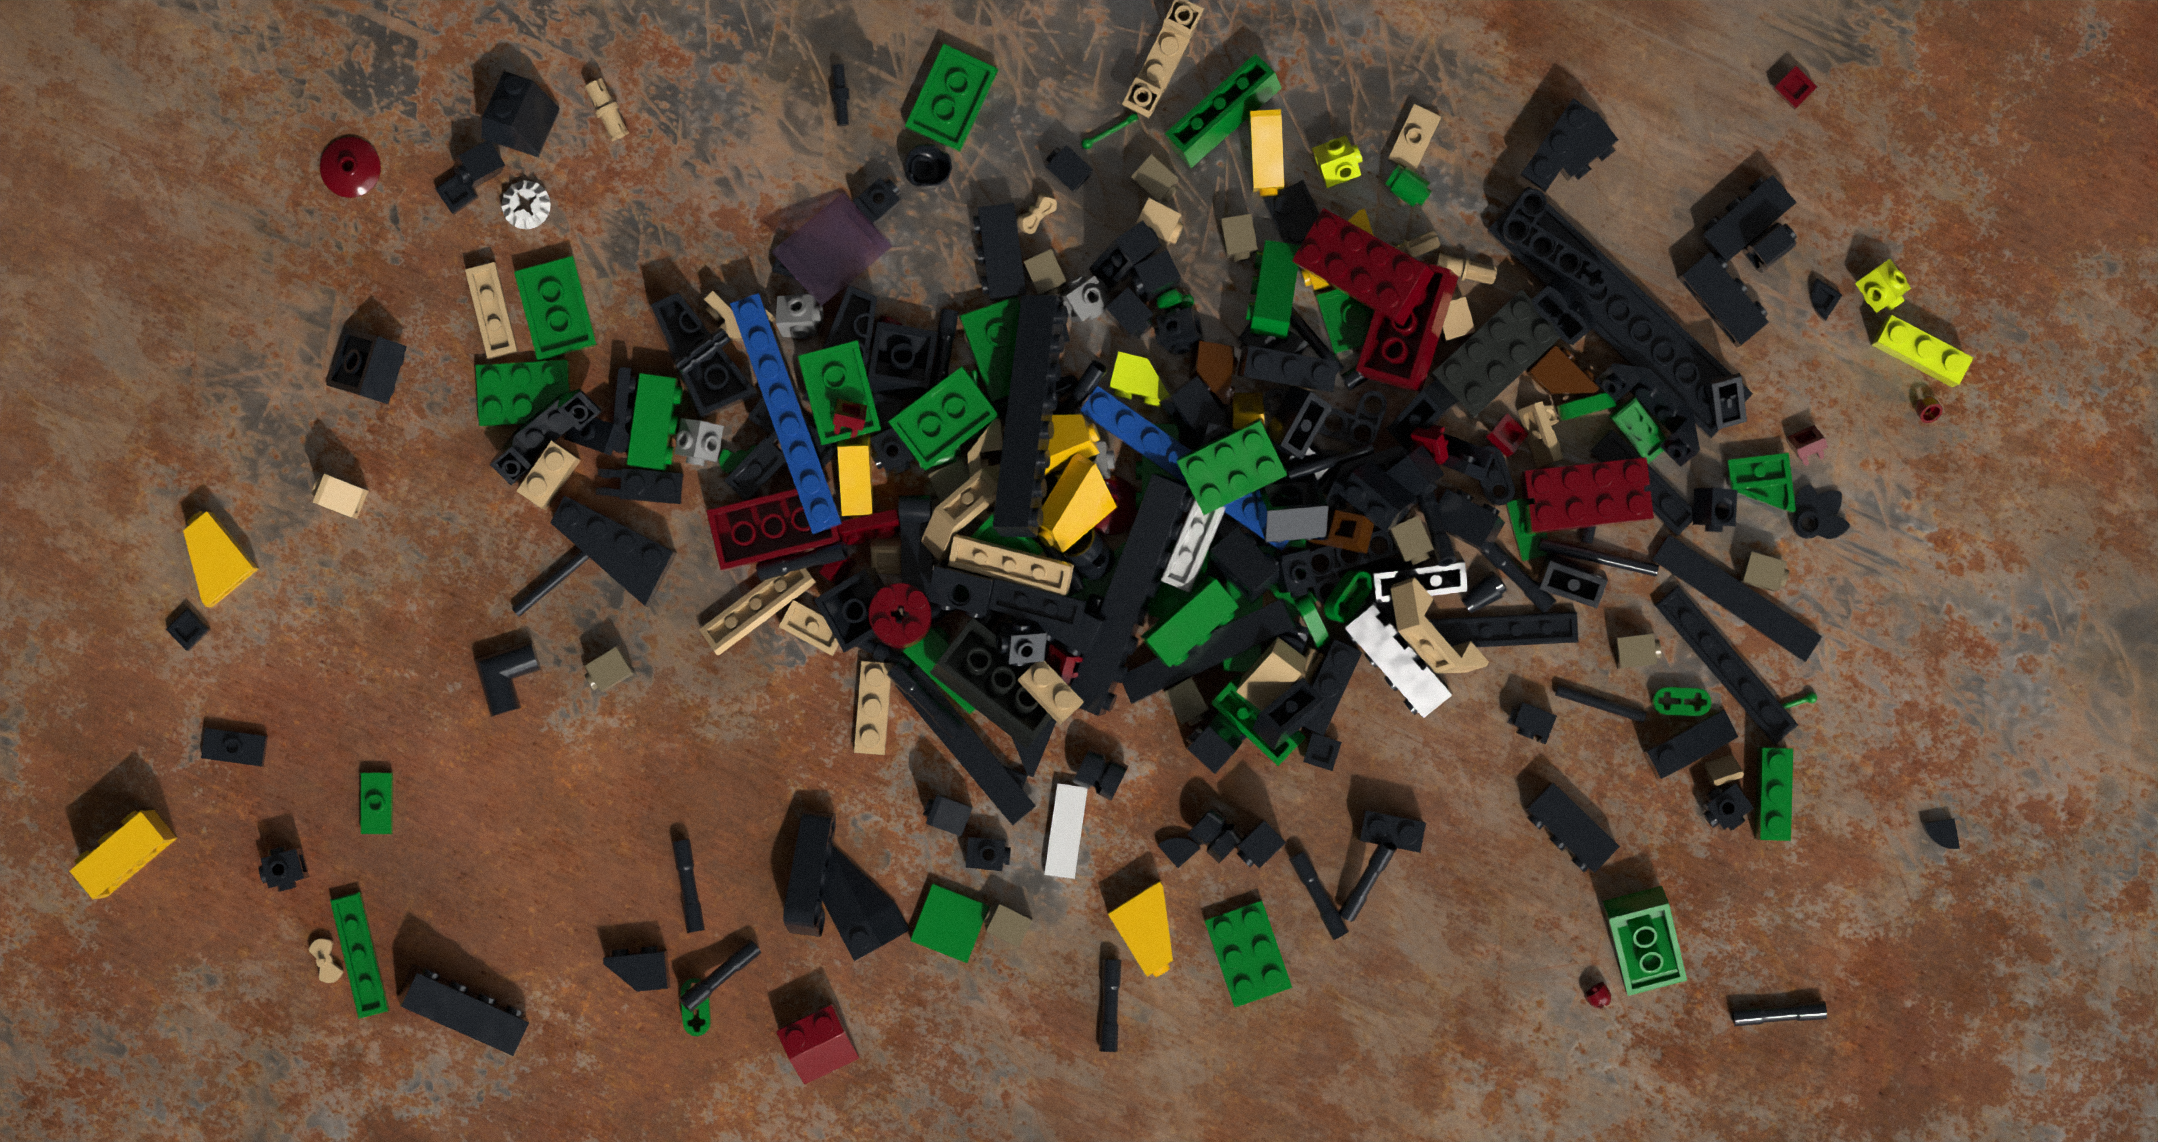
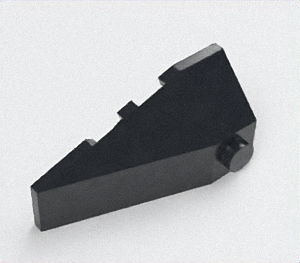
(859, 908)

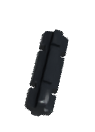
(702, 350)

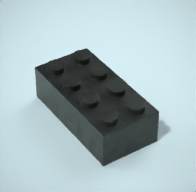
(1496, 354)
(990, 684)

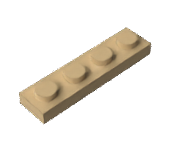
(1011, 565)
(755, 609)

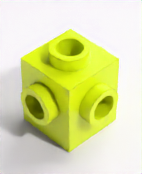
(1337, 161)
(1884, 286)

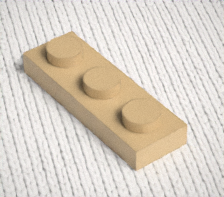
(491, 310)
(873, 708)

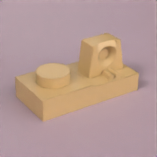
(1541, 438)

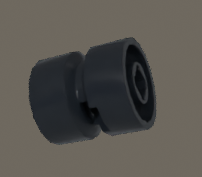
(1091, 556)
(1100, 773)
(1216, 834)

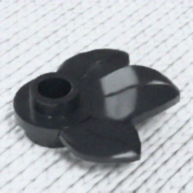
(1822, 511)

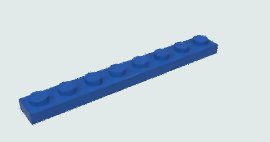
(785, 413)
(1160, 449)

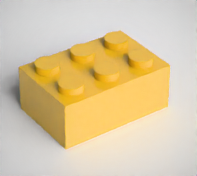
(122, 853)

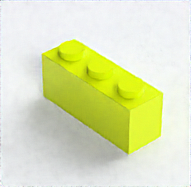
(1922, 351)

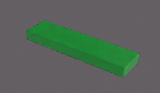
(359, 955)

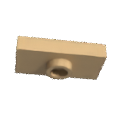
(1414, 138)

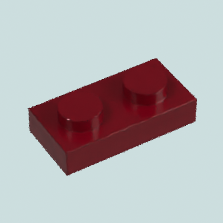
(871, 526)

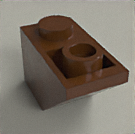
(1215, 366)
(1560, 376)
(1347, 531)

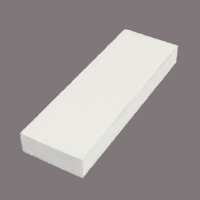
(1191, 547)
(1065, 831)

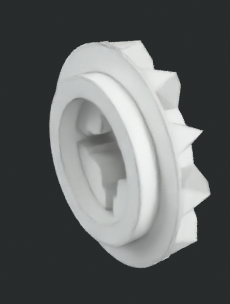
(522, 218)

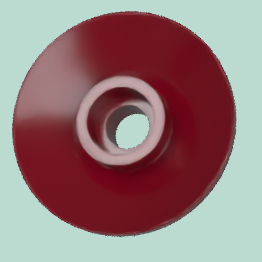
(362, 176)
(1124, 514)

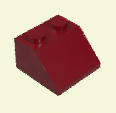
(817, 1043)

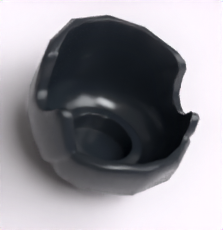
(927, 166)

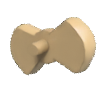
(1044, 205)
(321, 950)

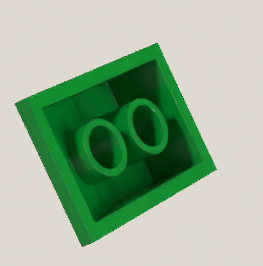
(1645, 940)

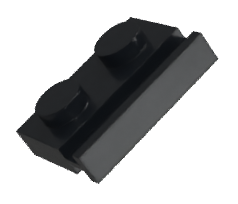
(1292, 212)

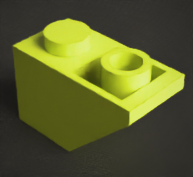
(1137, 377)

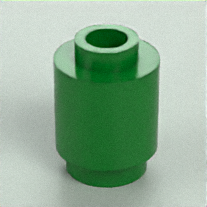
(1408, 186)

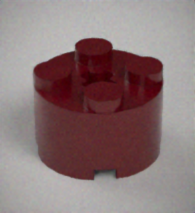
(889, 601)

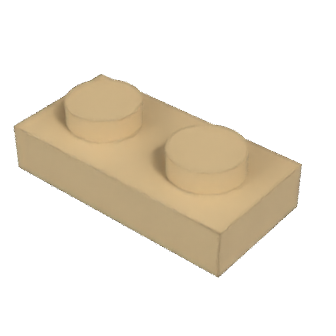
(809, 627)
(1050, 691)

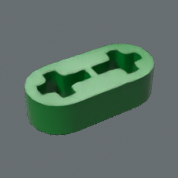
(1585, 406)
(1349, 595)
(1312, 621)
(1681, 694)
(704, 1011)

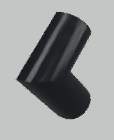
(497, 675)

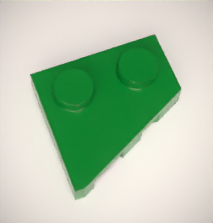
(1764, 479)

